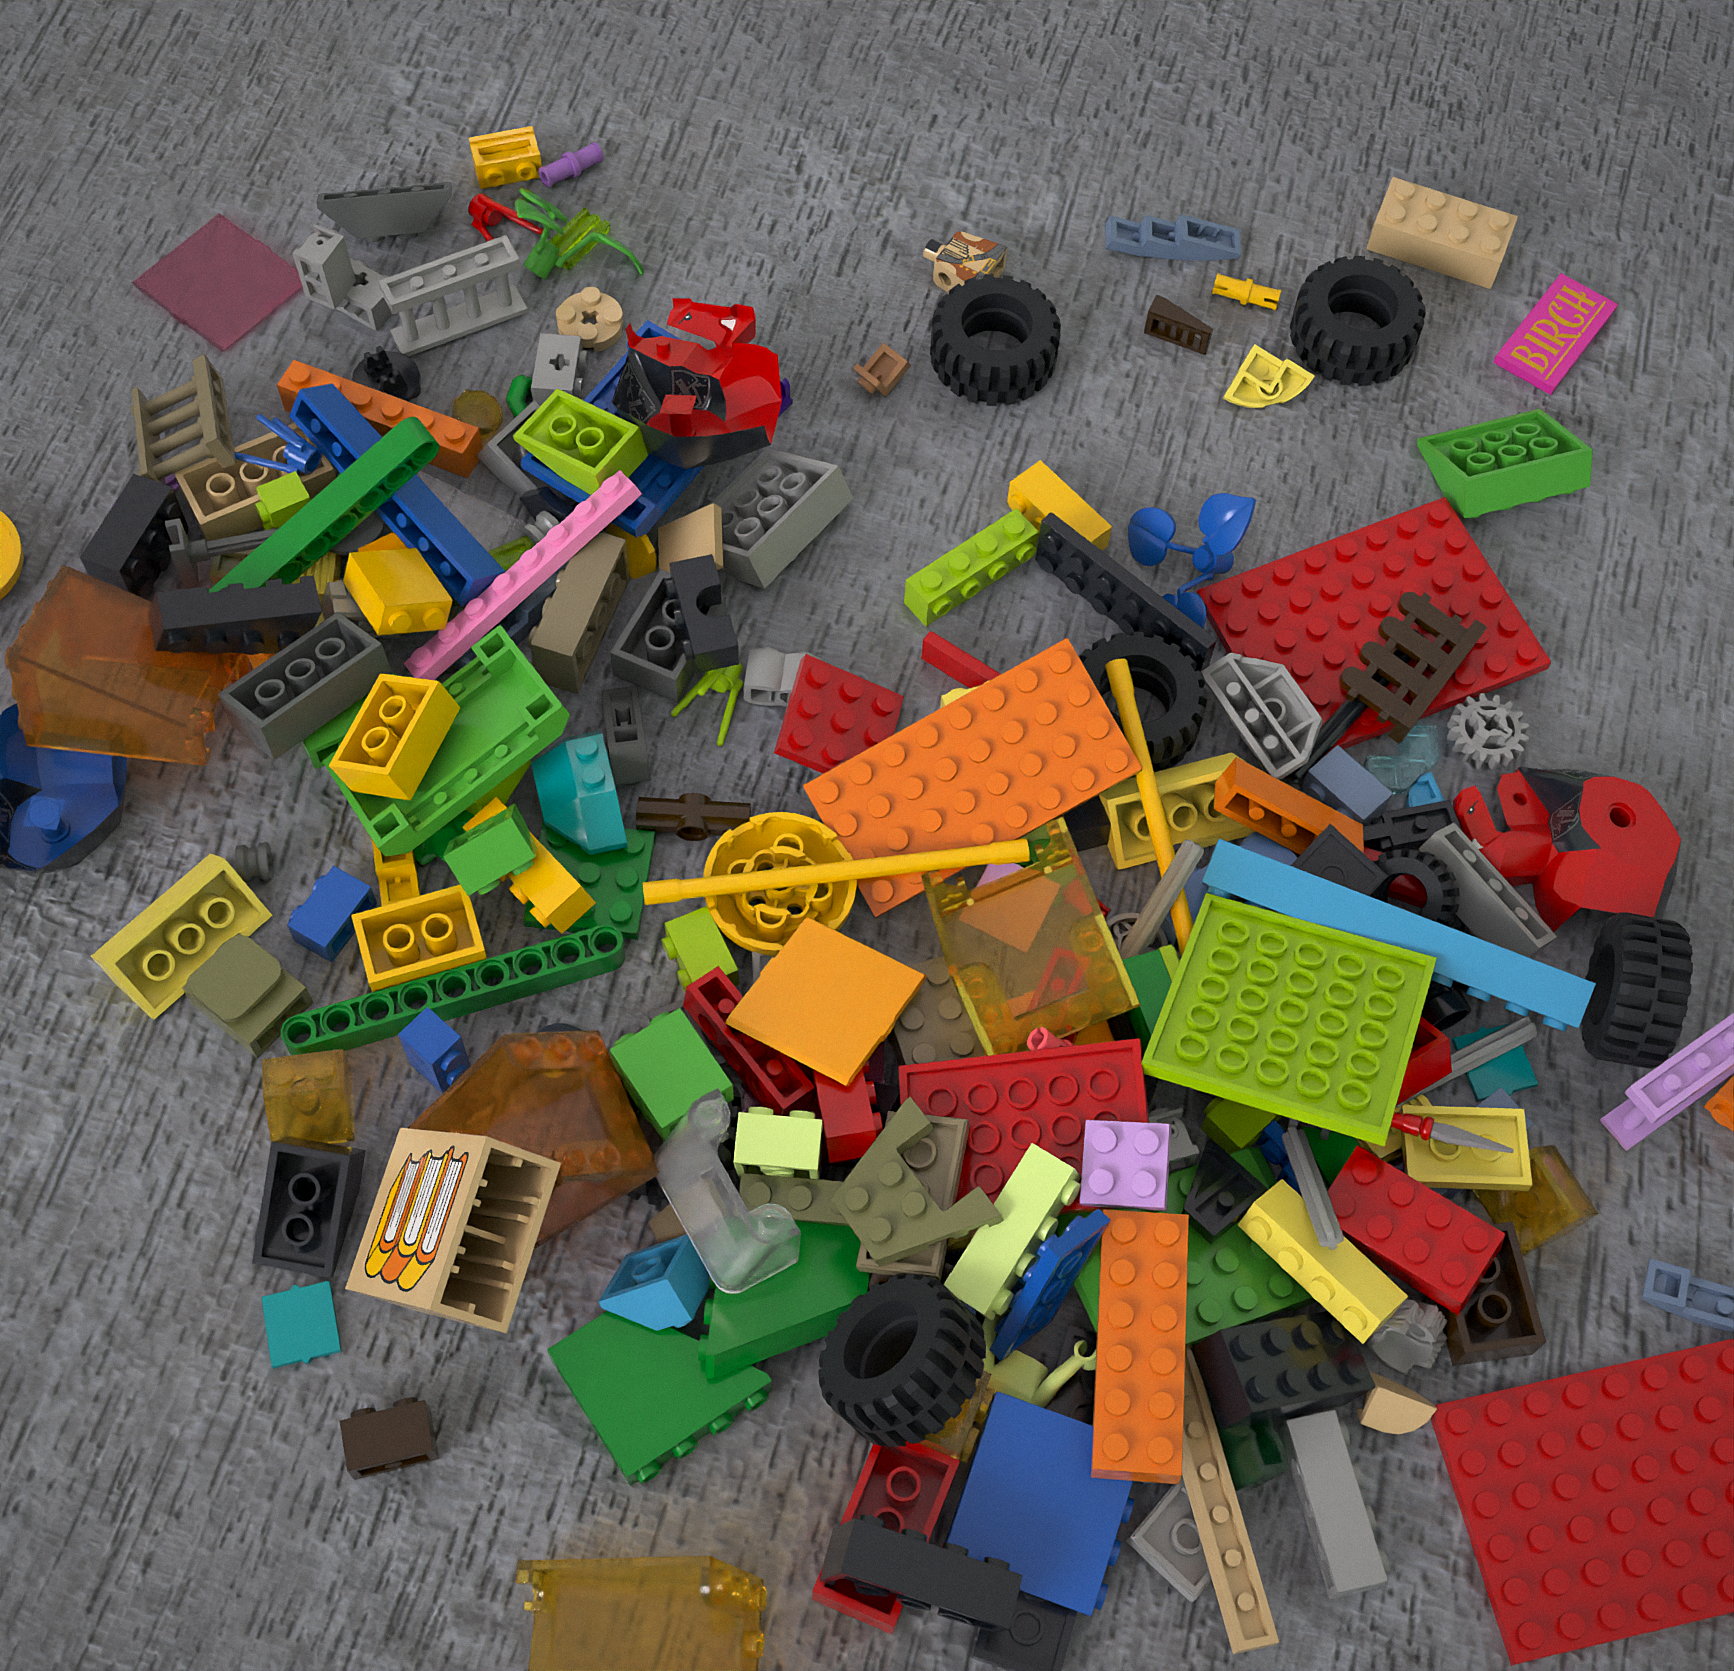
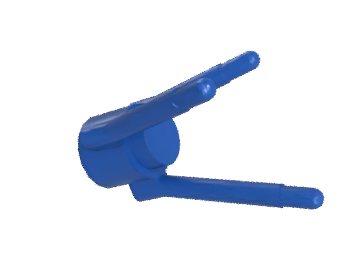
(298, 452)

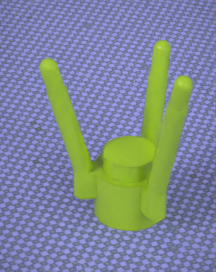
(720, 681)

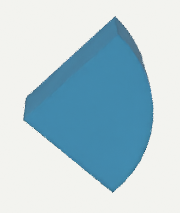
(1424, 791)

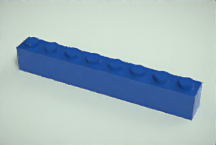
(410, 512)

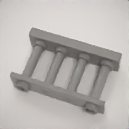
(448, 276)

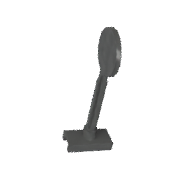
(187, 554)

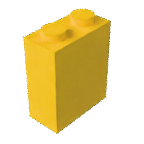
(397, 591)

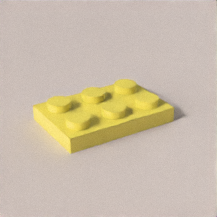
(1466, 1167)

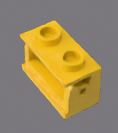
(505, 157)

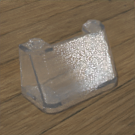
(731, 1241)

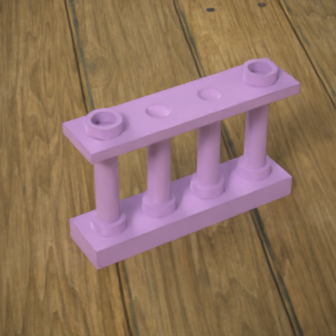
(1674, 1085)

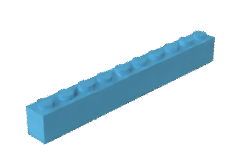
(1460, 957)

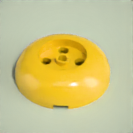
(777, 842)

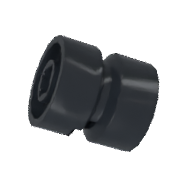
(1444, 1006)

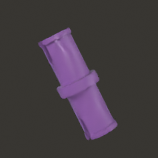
(571, 164)

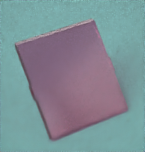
(220, 282)

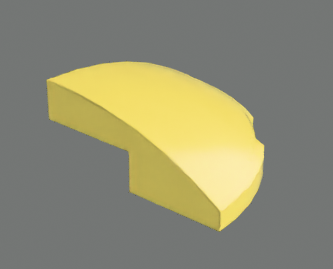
(1266, 380)

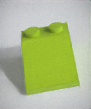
(581, 441)

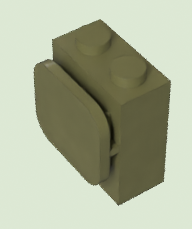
(246, 993)

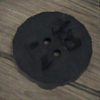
(387, 364)

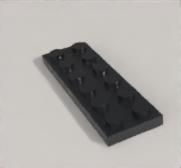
(1117, 591)

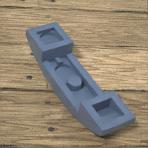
(1689, 1297)

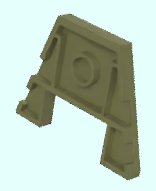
(890, 1204)

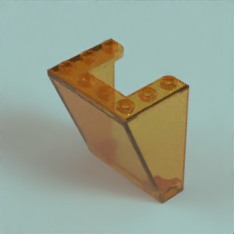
(99, 687)
(557, 1101)

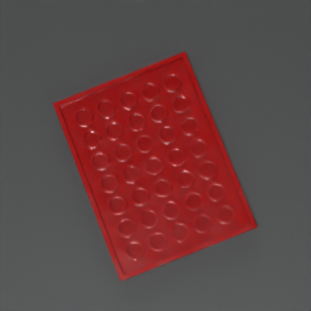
(1330, 599)
(1600, 1499)

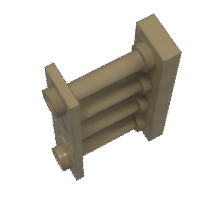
(212, 424)

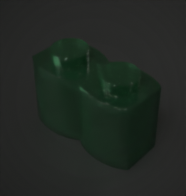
(1252, 1453)

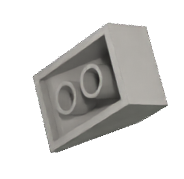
(504, 458)

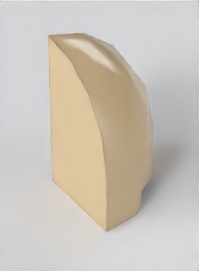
(1394, 1407)

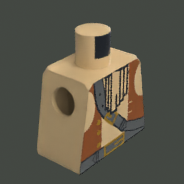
(964, 258)

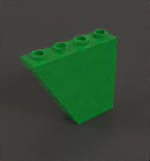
(786, 1307)
(650, 1391)

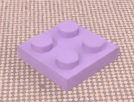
(1125, 1165)

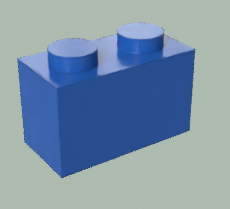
(325, 918)
(434, 1050)

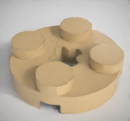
(596, 305)

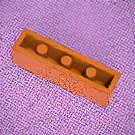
(1278, 809)

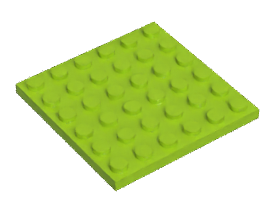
(1291, 1018)

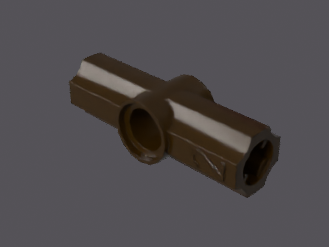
(690, 816)

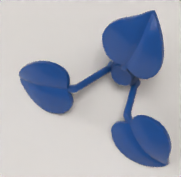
(1223, 521)

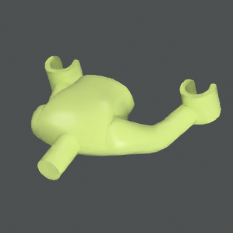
(1024, 1376)

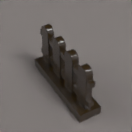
(1400, 674)

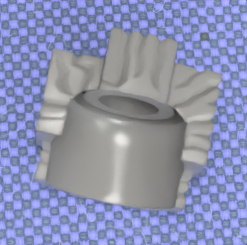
(1410, 1337)

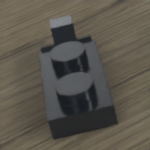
(1408, 826)

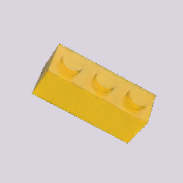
(1042, 491)

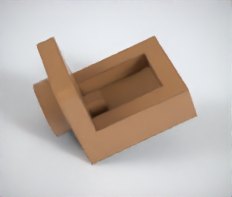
(882, 370)

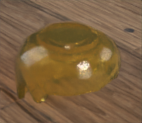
(479, 410)

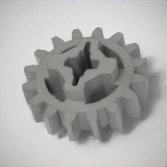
(1487, 731)

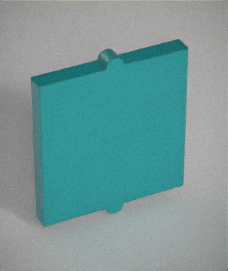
(1507, 1071)
(301, 1324)

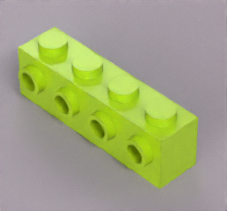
(970, 567)

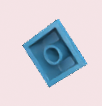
(658, 1285)

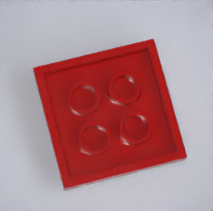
(834, 716)

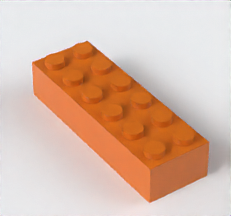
(1140, 1348)

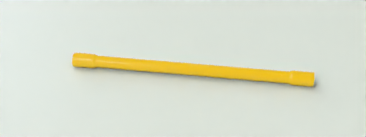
(1123, 692)
(676, 890)

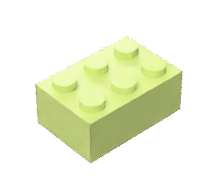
(778, 1144)

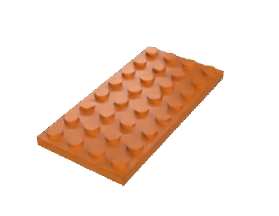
(976, 771)

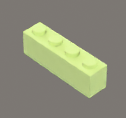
(1007, 1250)

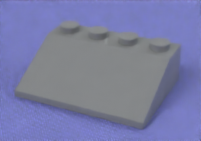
(777, 512)

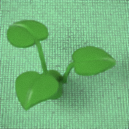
(544, 253)

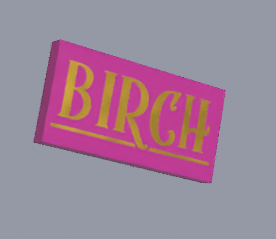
(1555, 333)

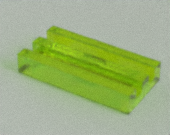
(575, 231)

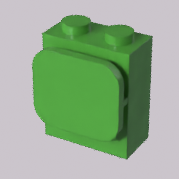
(667, 1069)

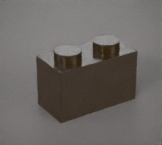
(388, 1438)

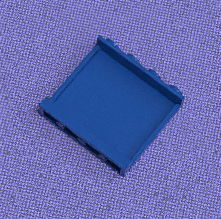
(1039, 1507)

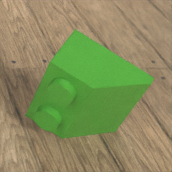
(491, 851)

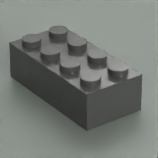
(305, 685)

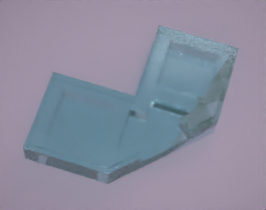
(1417, 755)

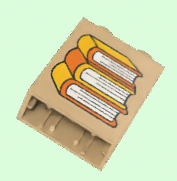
(454, 1226)

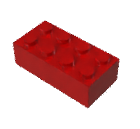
(1413, 1230)
(906, 1491)

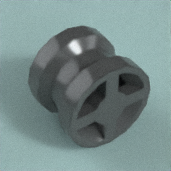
(254, 862)

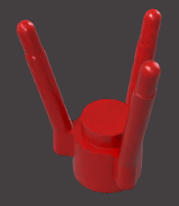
(489, 213)

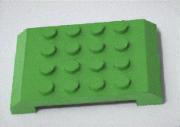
(501, 725)
(1226, 1280)

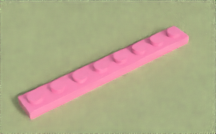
(523, 577)

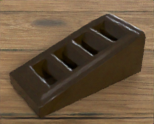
(1177, 326)

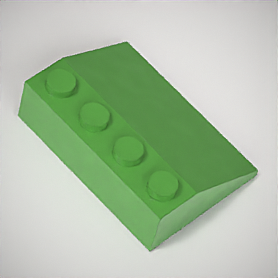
(1506, 462)

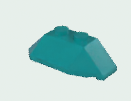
(580, 793)

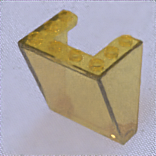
(1031, 949)
(643, 1614)

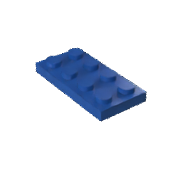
(1048, 1282)

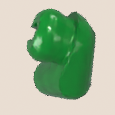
(517, 393)

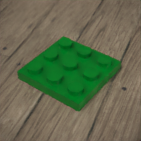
(609, 877)

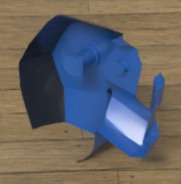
(54, 801)

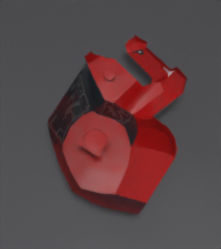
(698, 401)
(1577, 841)

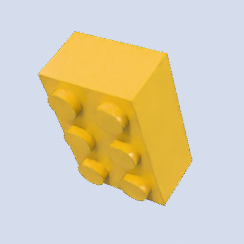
(395, 736)
(418, 937)

